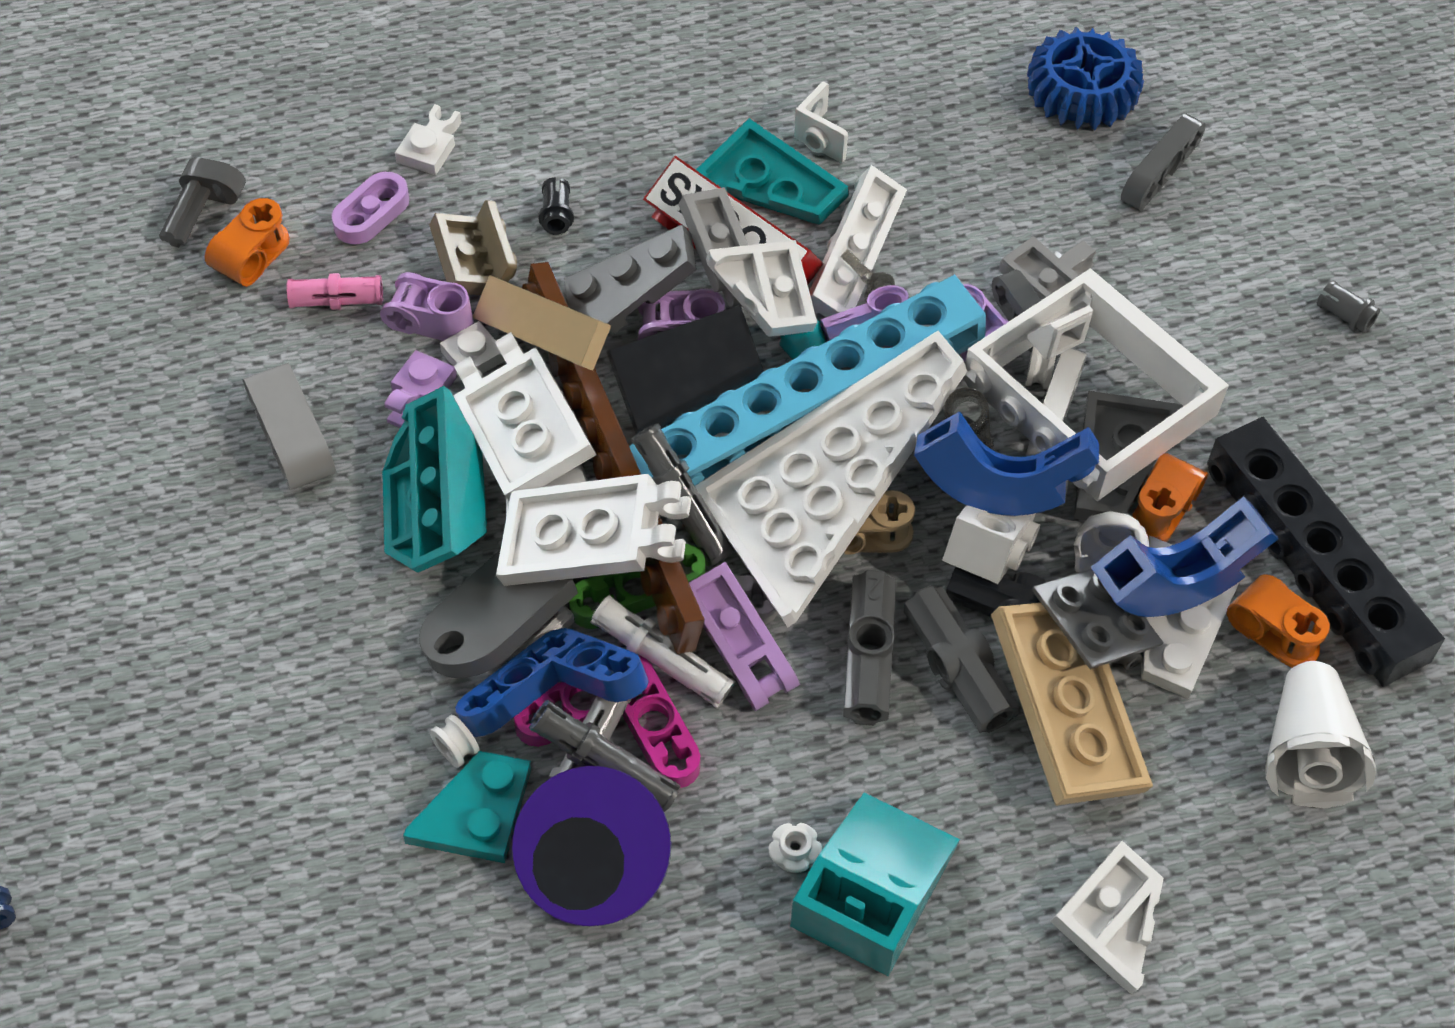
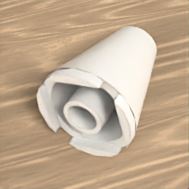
(1317, 741)

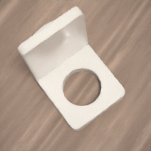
(817, 132)

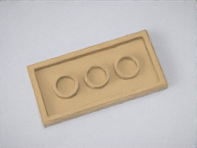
(1070, 710)

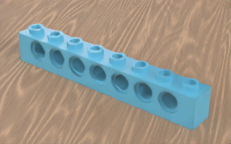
(899, 325)

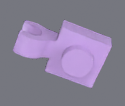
(415, 379)

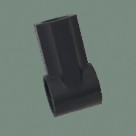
(987, 596)

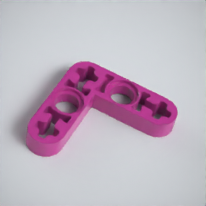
(654, 699)

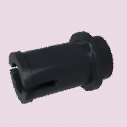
(556, 214)

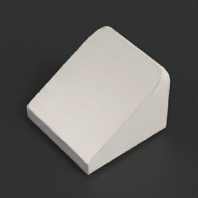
(1062, 333)

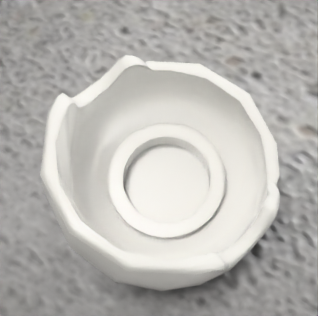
(1103, 533)

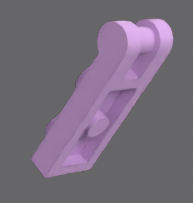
(741, 636)

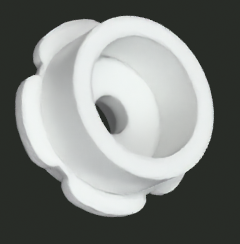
(794, 860)

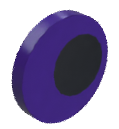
(591, 846)

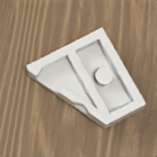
(767, 284)
(1114, 915)

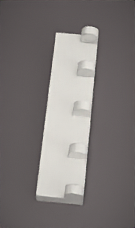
(863, 232)

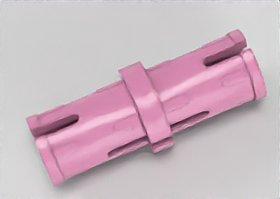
(334, 291)

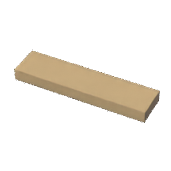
(542, 322)

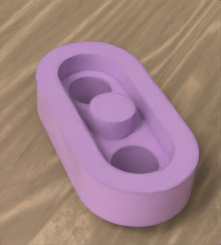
(368, 210)

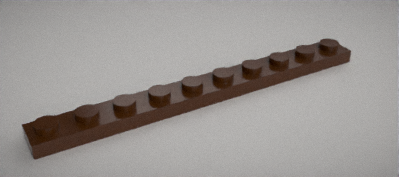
(666, 582)

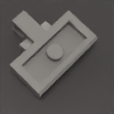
(1046, 269)

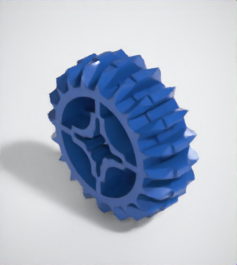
(1085, 78)

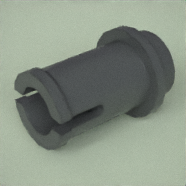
(1350, 307)

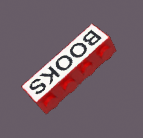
(683, 179)

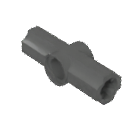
(961, 659)
(870, 670)

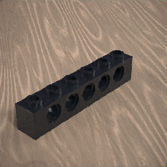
(1270, 476)

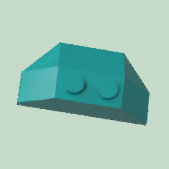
(433, 484)

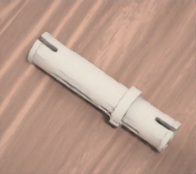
(647, 641)

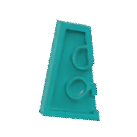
(773, 175)

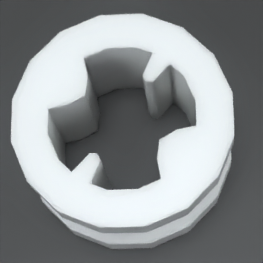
(1039, 369)
(454, 741)

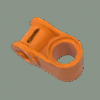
(249, 247)
(1168, 495)
(1277, 617)

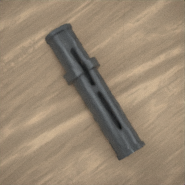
(667, 467)
(588, 746)

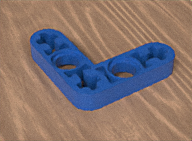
(552, 658)

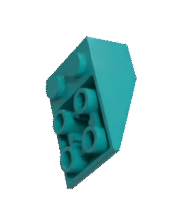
(872, 883)

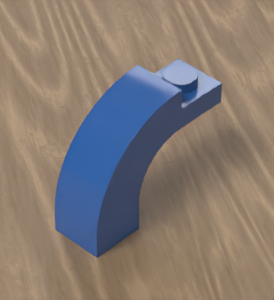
(1000, 482)
(1187, 573)

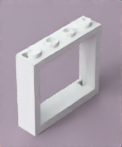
(1135, 338)

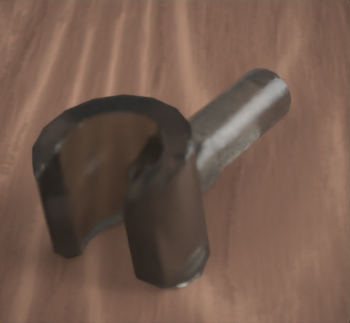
(871, 279)

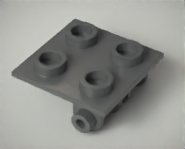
(1094, 622)

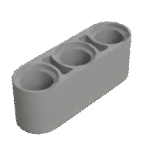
(289, 426)

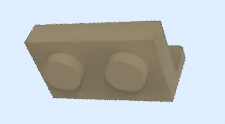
(473, 247)

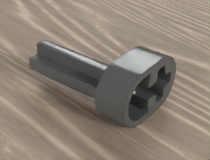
(200, 181)

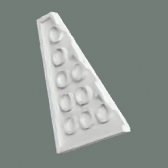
(813, 485)

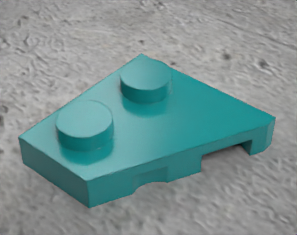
(475, 809)

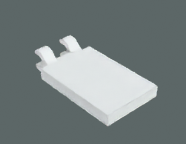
(521, 419)
(590, 529)

